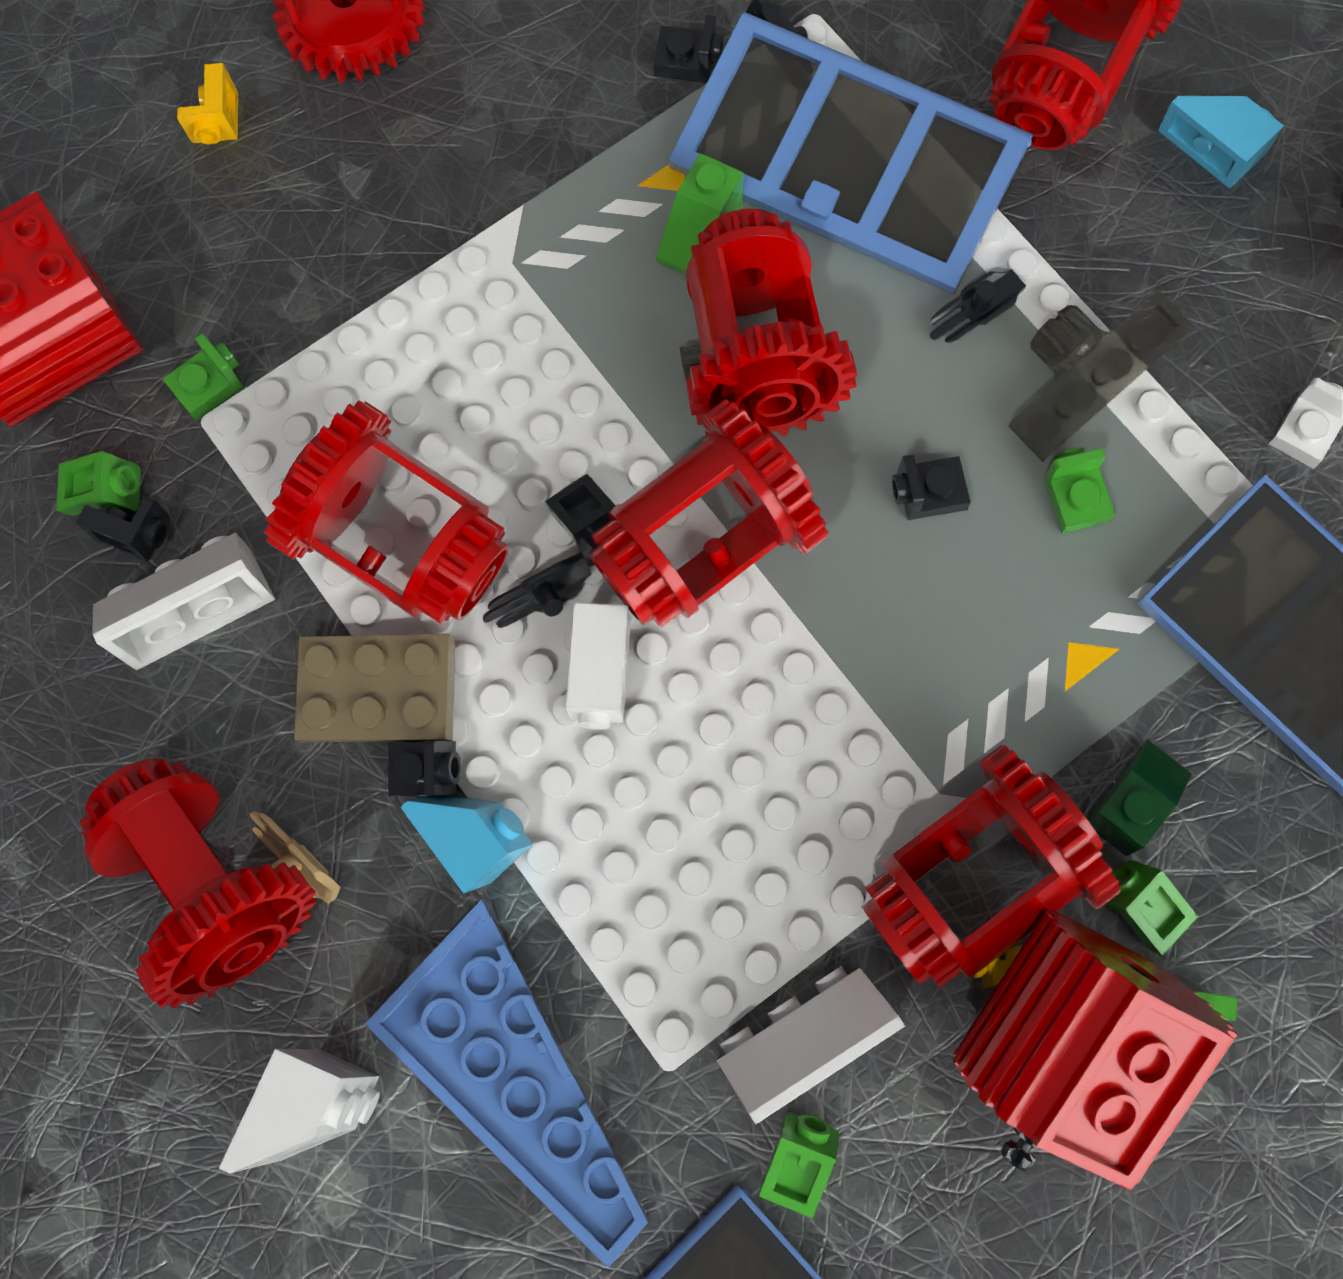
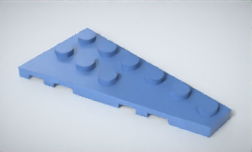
(492, 1059)

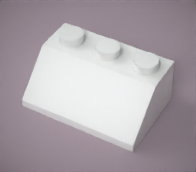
(180, 602)
(807, 1042)
(299, 1105)

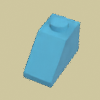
(1221, 133)
(469, 836)

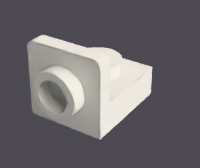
(1311, 423)

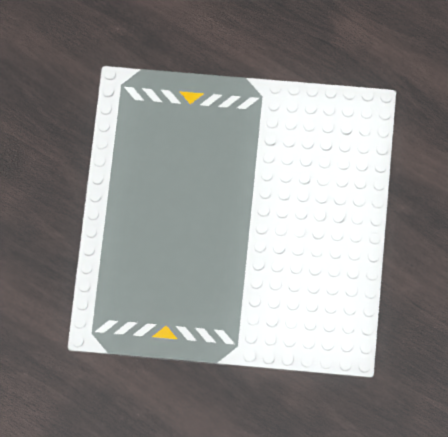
(816, 694)

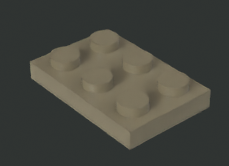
(375, 688)

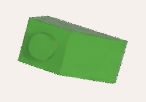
(703, 196)

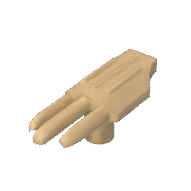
(293, 853)

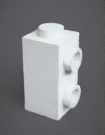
(598, 664)

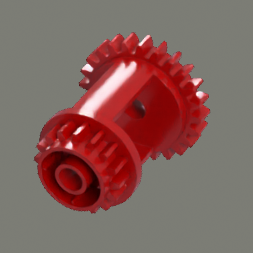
(347, 33)
(1055, 92)
(771, 370)
(759, 478)
(333, 484)
(1044, 826)
(219, 921)

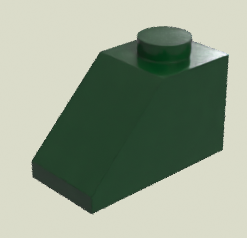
(1139, 800)

